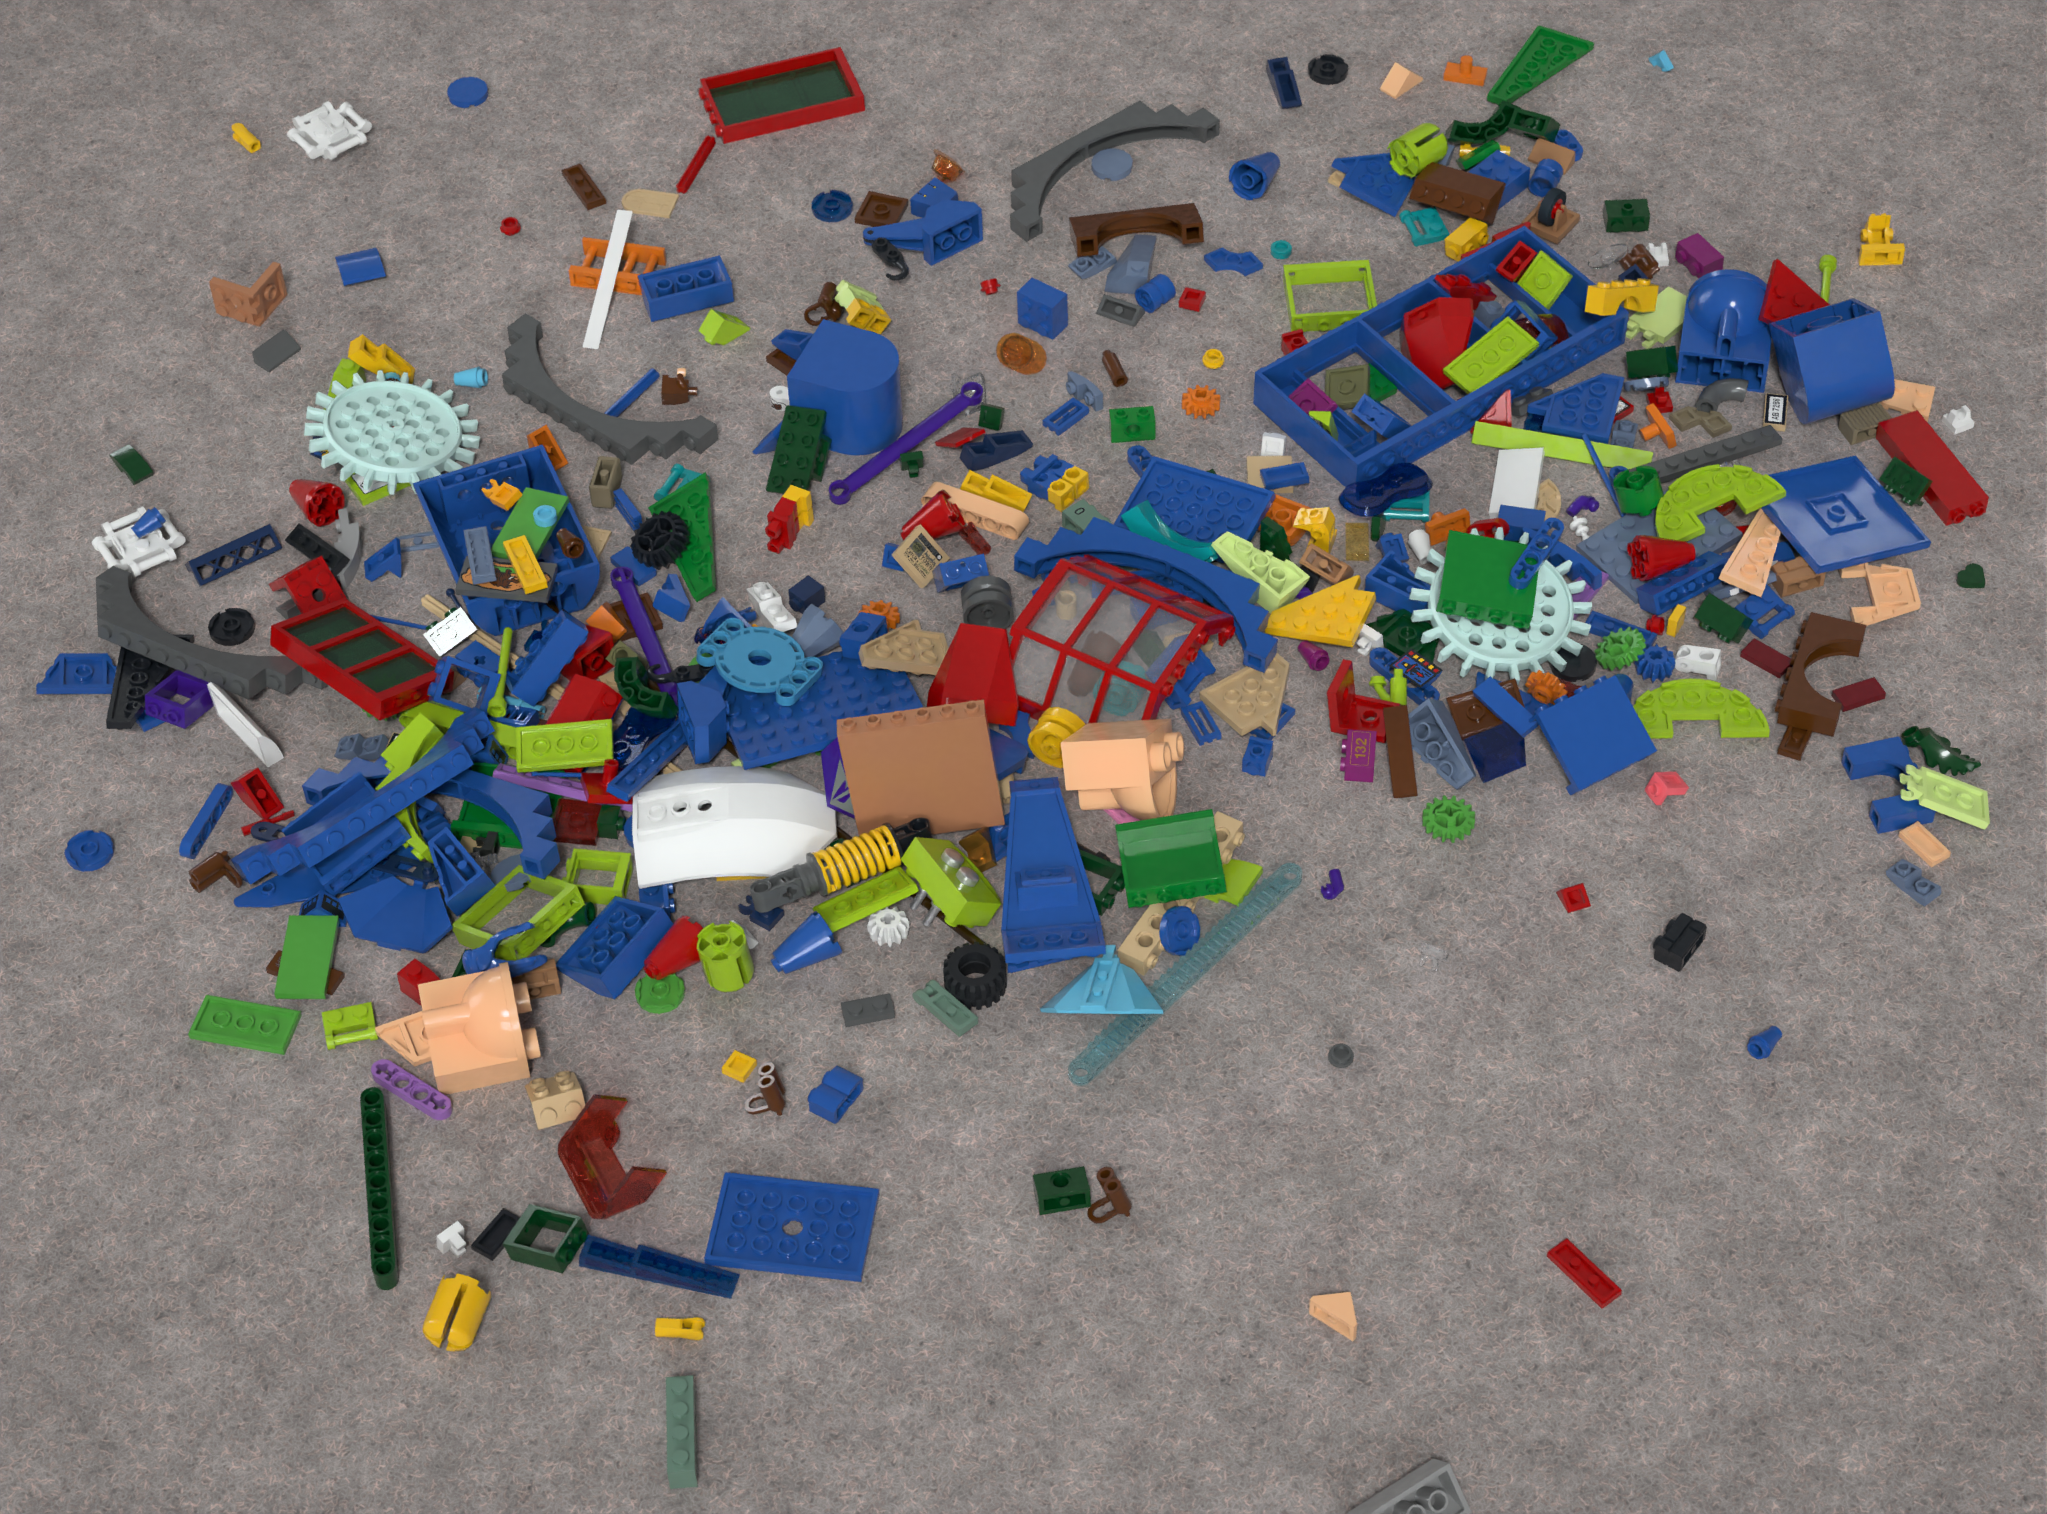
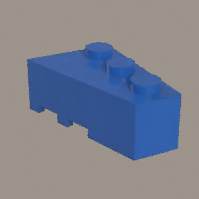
(1393, 583)
(458, 872)

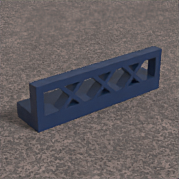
(230, 547)

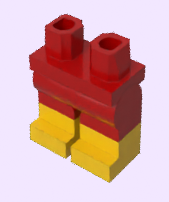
(788, 518)

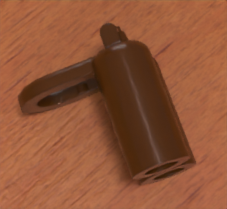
(1643, 259)
(826, 301)
(213, 869)
(771, 1090)
(1114, 1193)

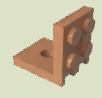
(250, 304)

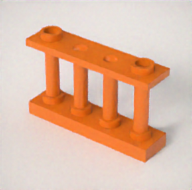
(625, 281)

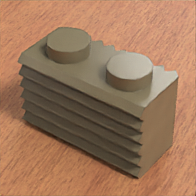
(1862, 423)
(605, 481)

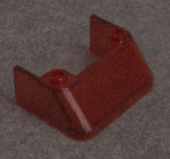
(594, 1166)

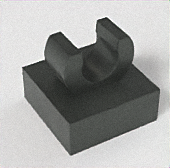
(489, 844)

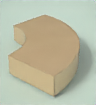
(1549, 499)

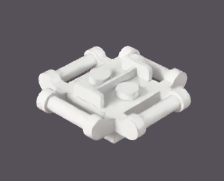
(329, 131)
(133, 552)

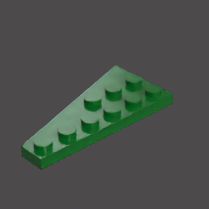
(1538, 60)
(693, 505)

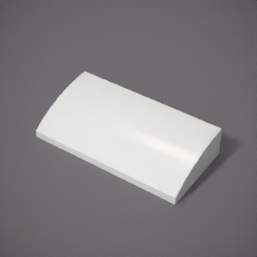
(244, 726)

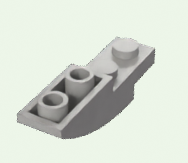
(350, 545)

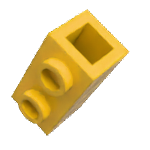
(1466, 238)

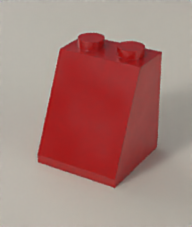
(590, 657)

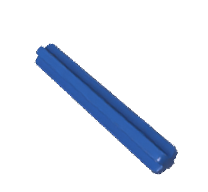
(633, 393)

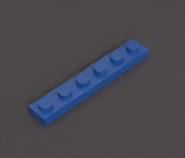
(648, 763)

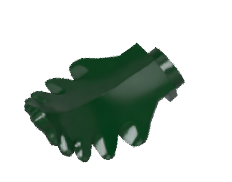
(1938, 751)

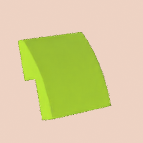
(1239, 879)

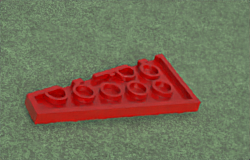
(1787, 295)

